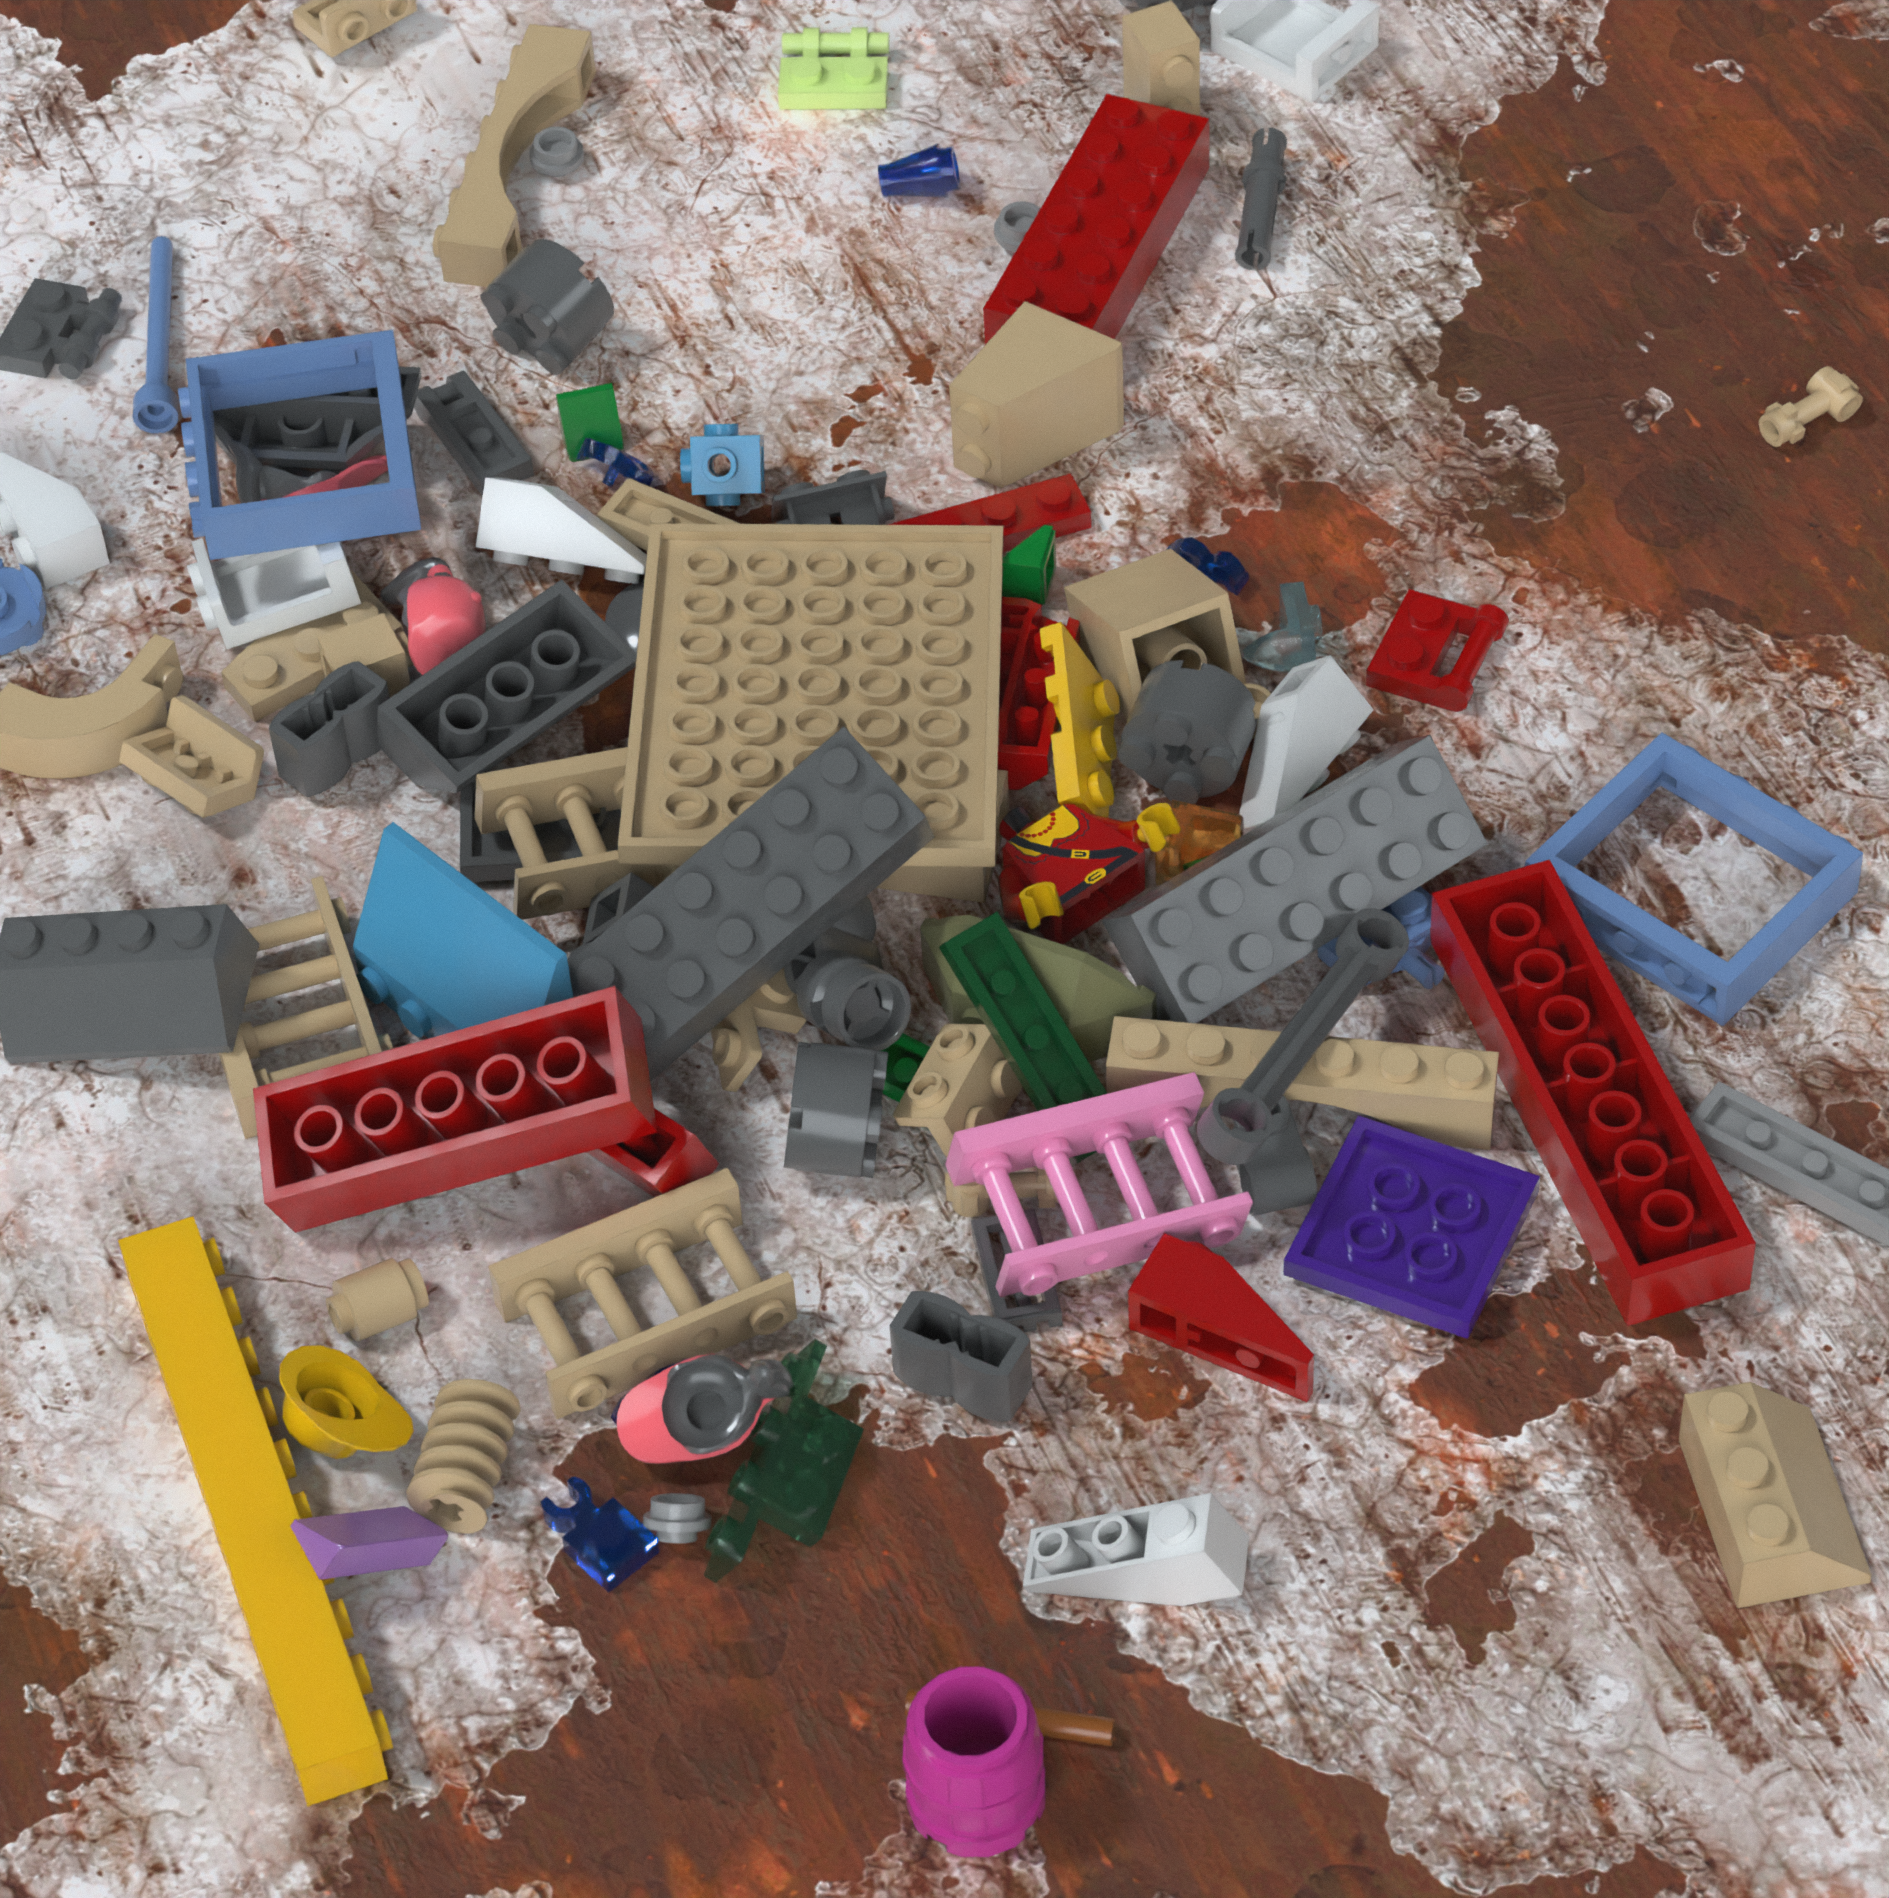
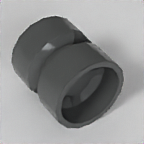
(853, 1000)

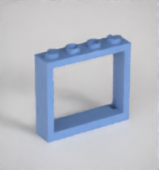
(290, 374)
(1655, 947)

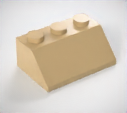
(1769, 1495)

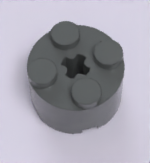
(547, 305)
(1188, 730)
(835, 1110)

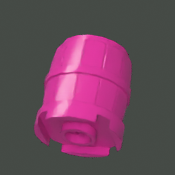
(973, 1762)

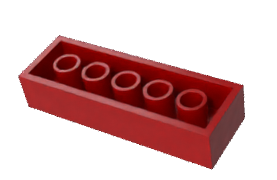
(1106, 217)
(454, 1110)

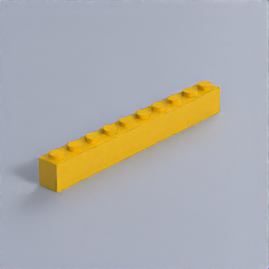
(251, 1509)

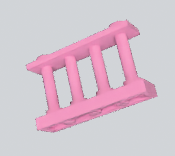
(1108, 1127)

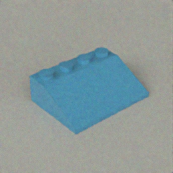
(446, 947)

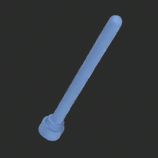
(156, 403)

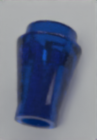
(921, 174)

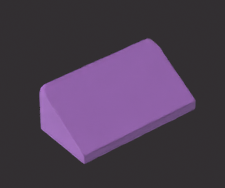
(368, 1541)

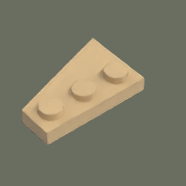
(289, 662)

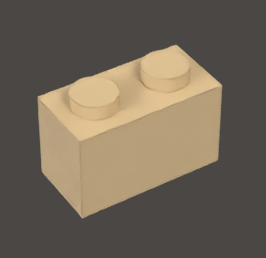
(1161, 58)

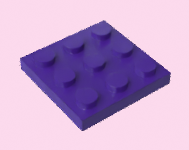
(1412, 1226)

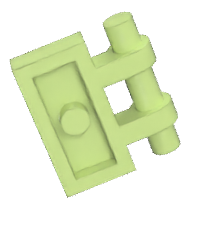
(834, 81)

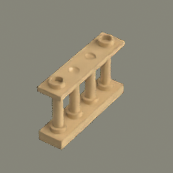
(546, 793)
(333, 922)
(622, 1243)

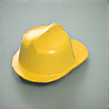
(339, 1405)

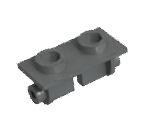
(853, 497)

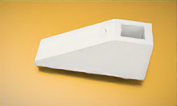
(49, 523)
(547, 523)
(1298, 735)
(1145, 1554)

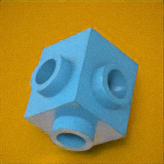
(746, 461)

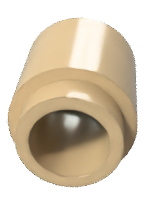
(377, 1298)

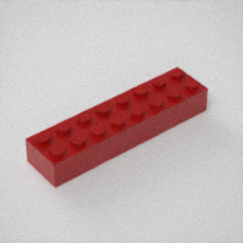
(1591, 1094)

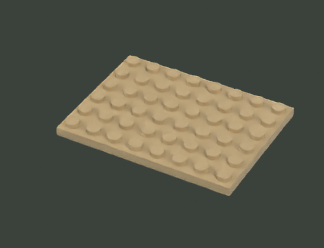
(783, 637)

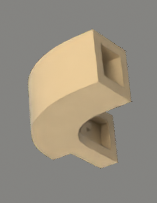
(86, 732)

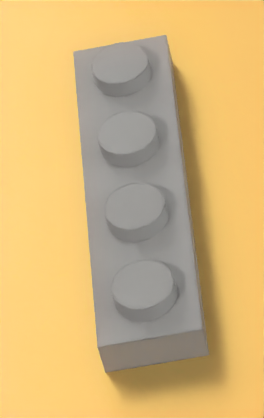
(1795, 1160)

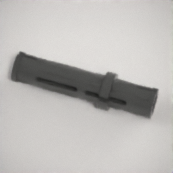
(1263, 182)

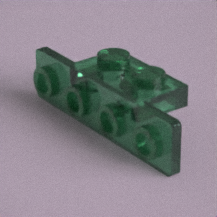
(792, 1472)

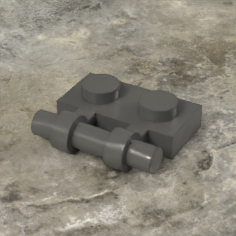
(44, 326)

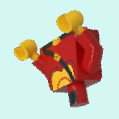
(1075, 865)

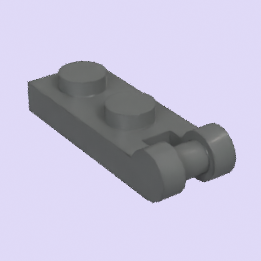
(472, 431)

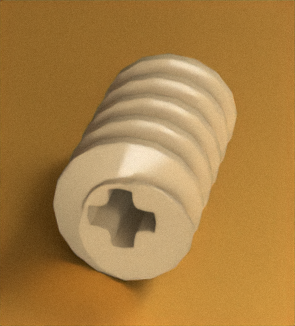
(463, 1454)

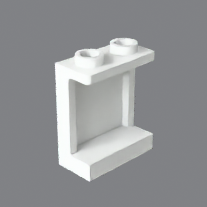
(1295, 42)
(271, 589)

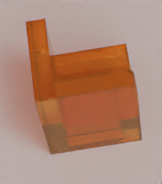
(1202, 834)

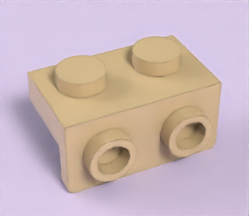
(344, 23)
(196, 759)
(959, 1084)

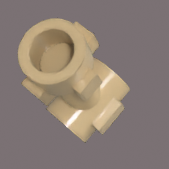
(1827, 393)
(973, 1199)

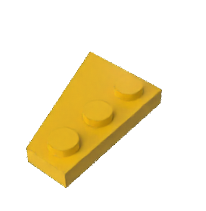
(1086, 716)

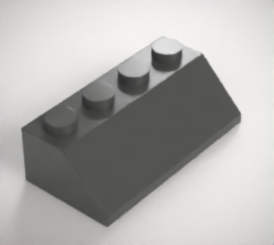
(501, 690)
(123, 983)

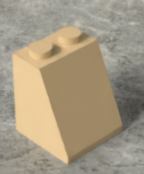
(1035, 396)
(1151, 616)

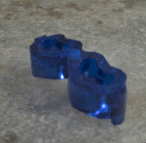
(618, 460)
(1219, 567)

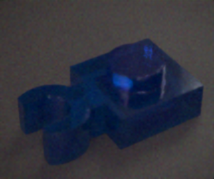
(601, 1540)

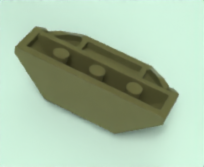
(1077, 983)

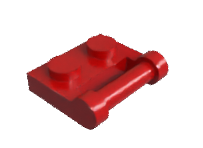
(1419, 643)

